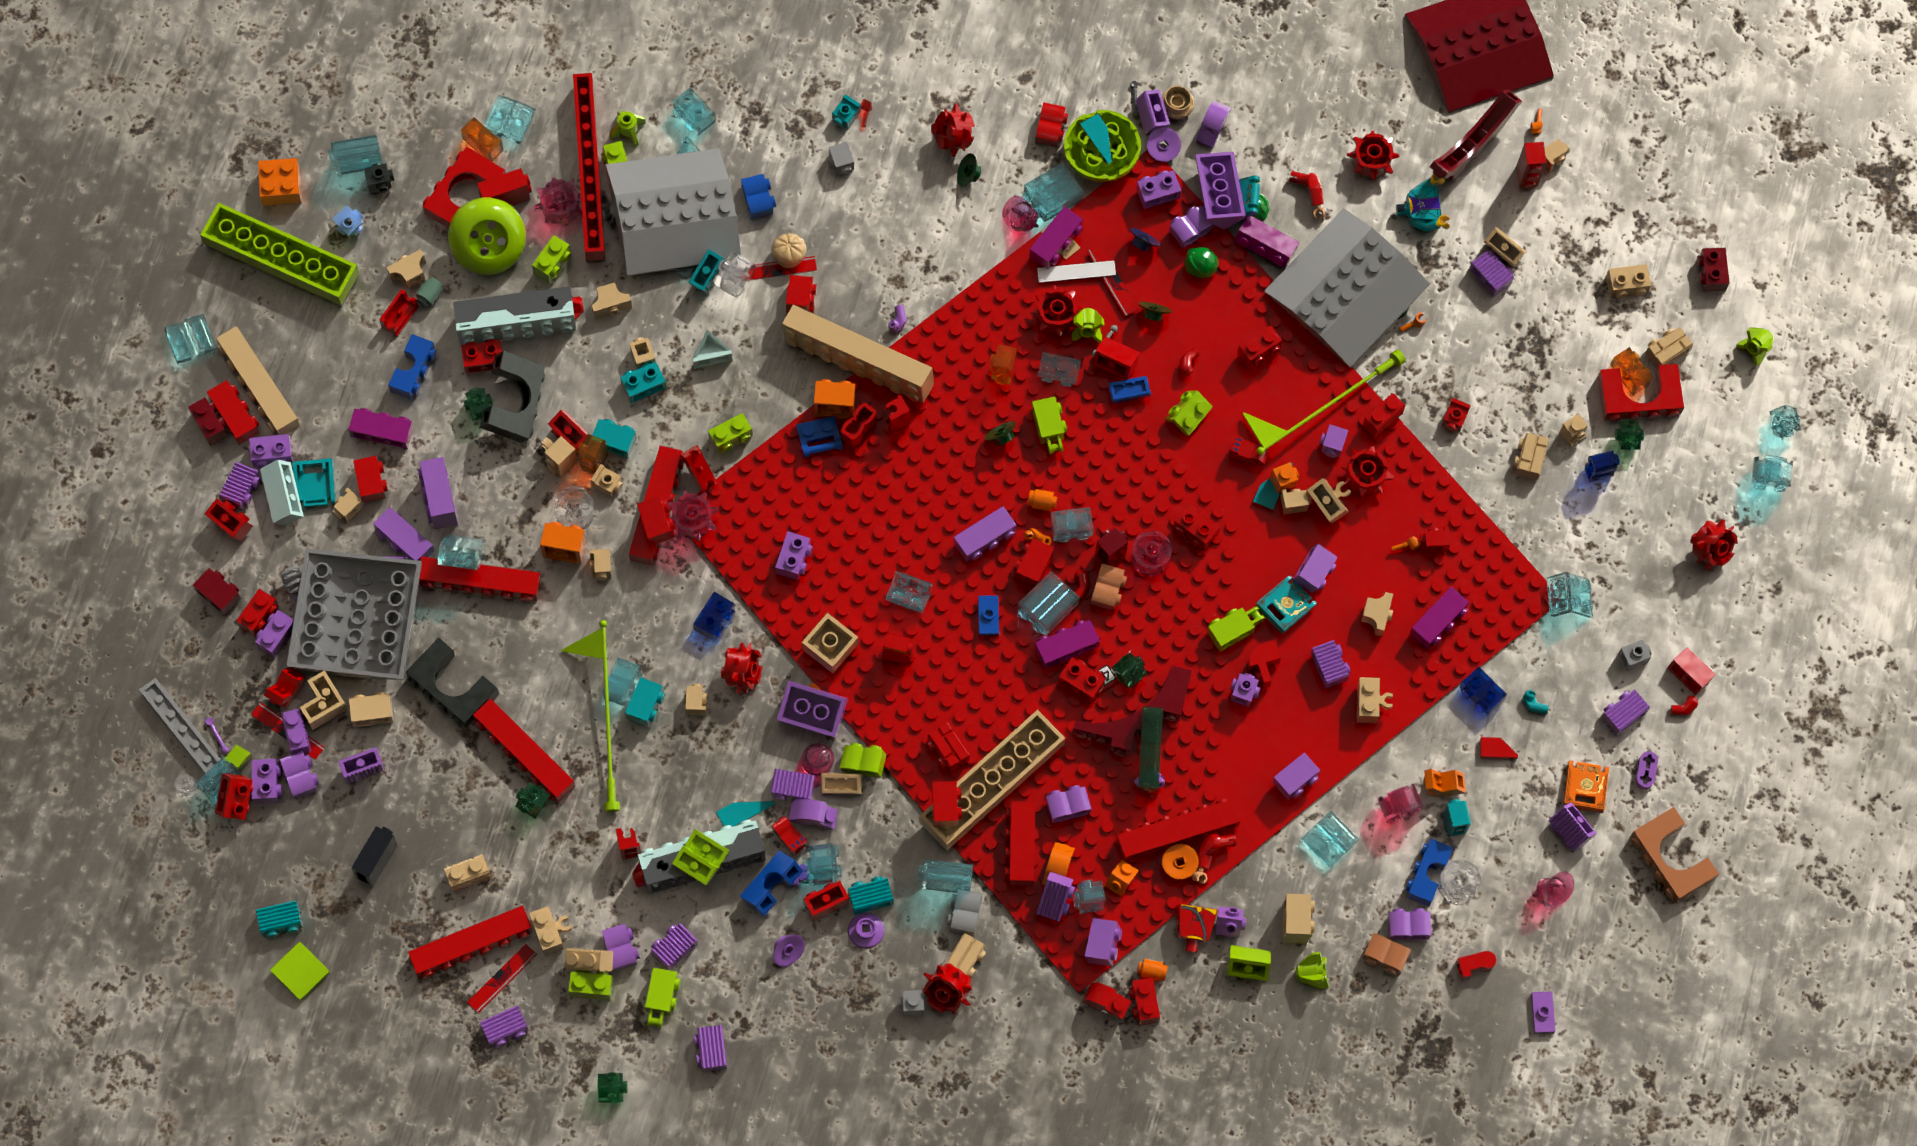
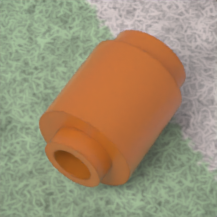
(1042, 500)
(1152, 969)

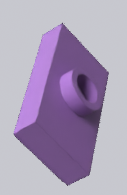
(1543, 1012)

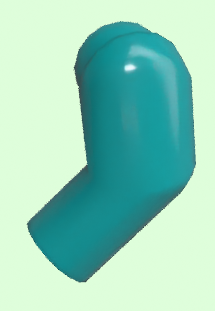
(1532, 704)

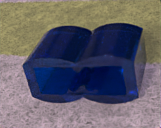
(1601, 466)

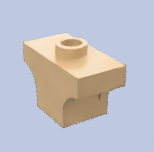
(408, 269)
(610, 301)
(1378, 613)

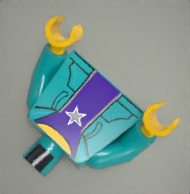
(1424, 207)

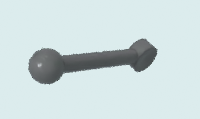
(1134, 84)

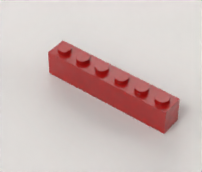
(662, 484)
(487, 580)
(523, 750)
(1178, 830)
(470, 942)

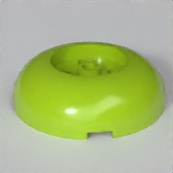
(1092, 167)
(475, 216)

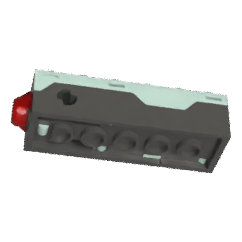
(517, 315)
(742, 841)

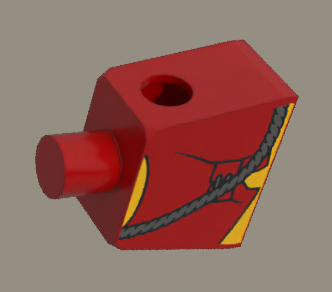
(1194, 925)

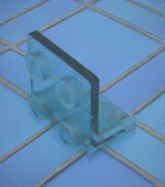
(1569, 594)

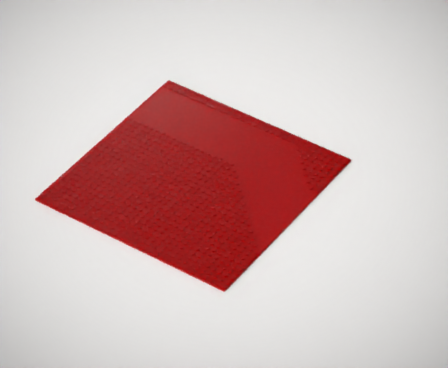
(911, 491)

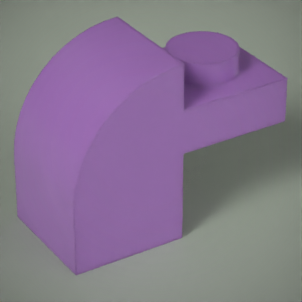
(1213, 123)
(813, 812)

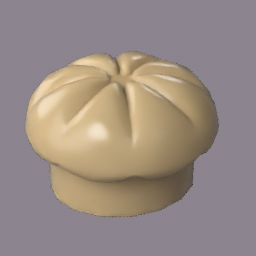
(1178, 102)
(789, 250)

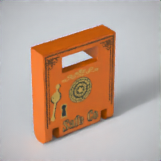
(1588, 782)

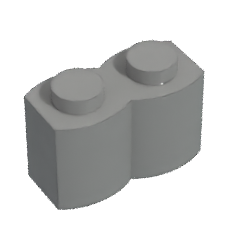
(965, 912)

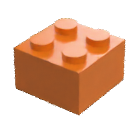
(279, 181)
(834, 399)
(563, 542)

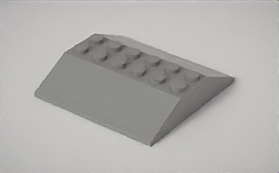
(673, 210)
(1347, 286)
(354, 615)

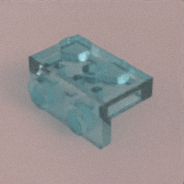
(1059, 368)
(909, 592)
(210, 782)

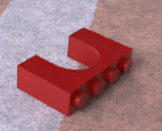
(468, 166)
(1618, 406)

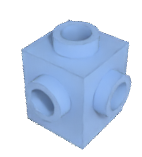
(342, 218)

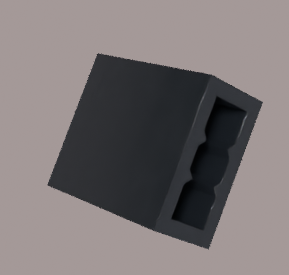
(374, 856)

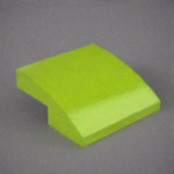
(701, 857)
(299, 970)

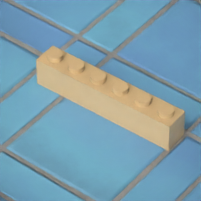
(258, 382)

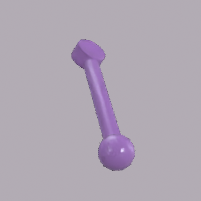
(209, 722)

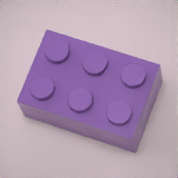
(437, 493)
(812, 709)

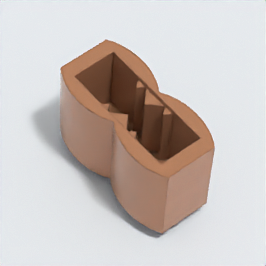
(1108, 586)
(1386, 954)

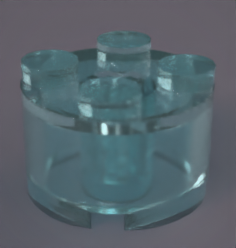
(1772, 472)
(823, 864)

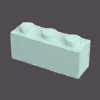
(281, 492)

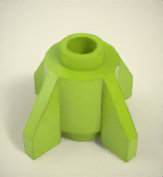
(627, 125)
(1088, 325)
(1757, 343)
(1313, 971)

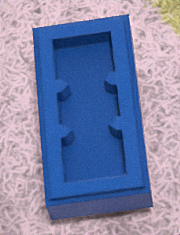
(1129, 389)
(988, 615)

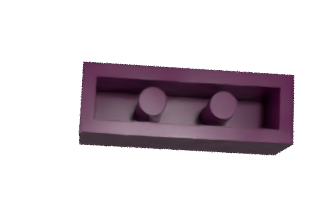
(1056, 238)
(1266, 241)
(381, 428)
(1440, 618)
(1066, 644)

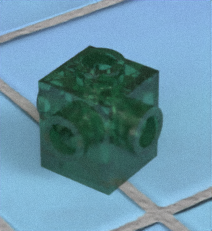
(476, 401)
(1629, 435)
(1129, 670)
(531, 800)
(611, 1087)

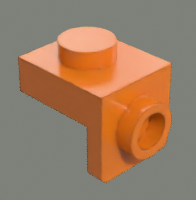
(1121, 877)

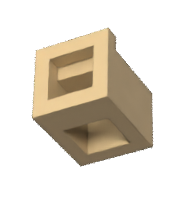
(1555, 154)
(642, 345)
(1574, 430)
(608, 488)
(1295, 501)
(347, 506)
(601, 563)
(695, 700)

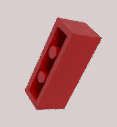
(1531, 164)
(233, 412)

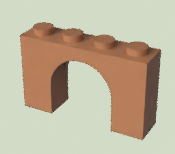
(1677, 882)

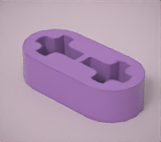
(1641, 770)

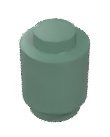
(429, 292)

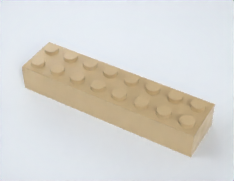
(858, 354)
(998, 776)

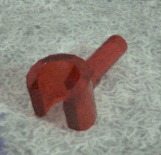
(867, 107)

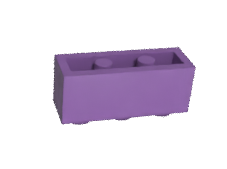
(985, 534)
(402, 536)

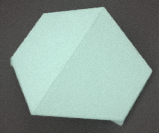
(711, 352)

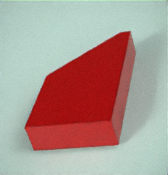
(1496, 749)

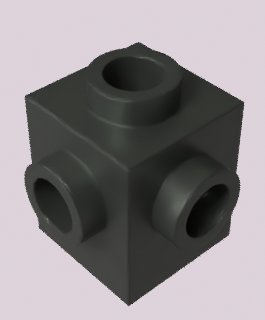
(378, 178)

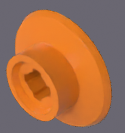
(1176, 853)

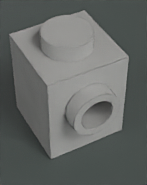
(841, 159)
(1635, 655)
(912, 1003)

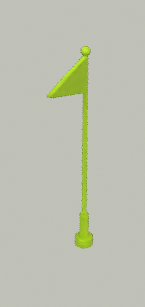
(1270, 434)
(595, 646)

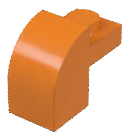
(1444, 783)
(1059, 860)

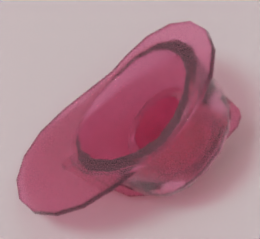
(1020, 214)
(816, 760)
(1554, 890)

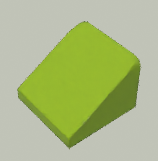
(239, 757)

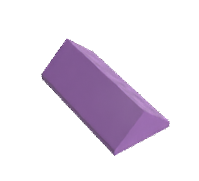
(1220, 188)

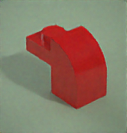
(1261, 657)
(286, 687)
(1106, 998)

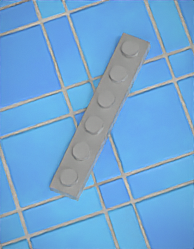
(179, 725)

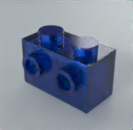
(714, 616)
(1482, 691)

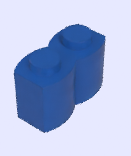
(757, 196)

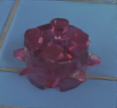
(557, 211)
(702, 519)

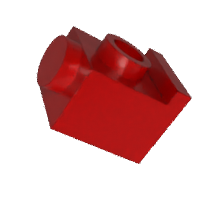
(1458, 408)
(1435, 540)

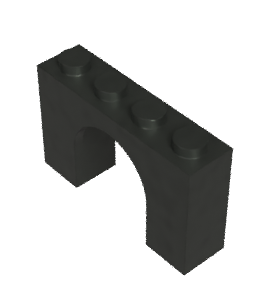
(528, 378)
(424, 675)

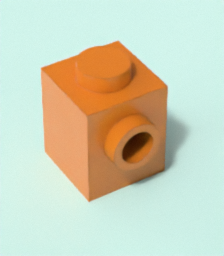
(1284, 477)

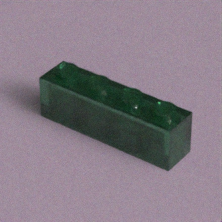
(1150, 748)

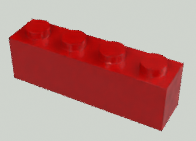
(1022, 843)

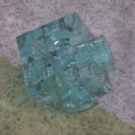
(1785, 421)

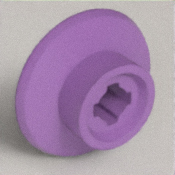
(1172, 140)
(866, 939)
(788, 949)

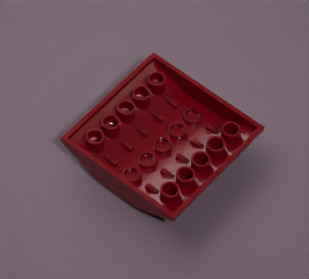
(1479, 48)

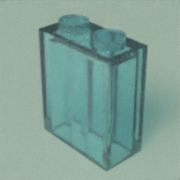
(354, 154)
(1053, 191)
(461, 552)
(1048, 604)
(945, 876)

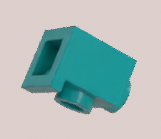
(846, 119)

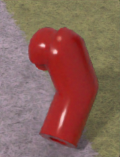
(1186, 362)
(1084, 582)
(1685, 709)

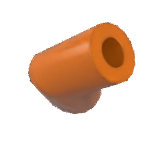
(1033, 533)

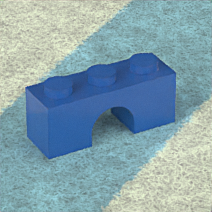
(407, 382)
(1434, 856)
(778, 870)

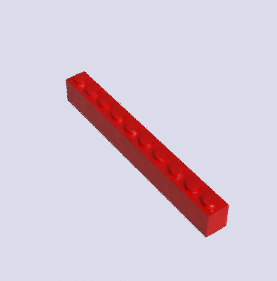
(589, 167)

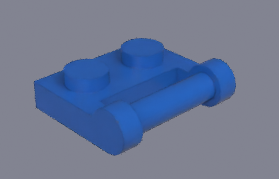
(818, 431)

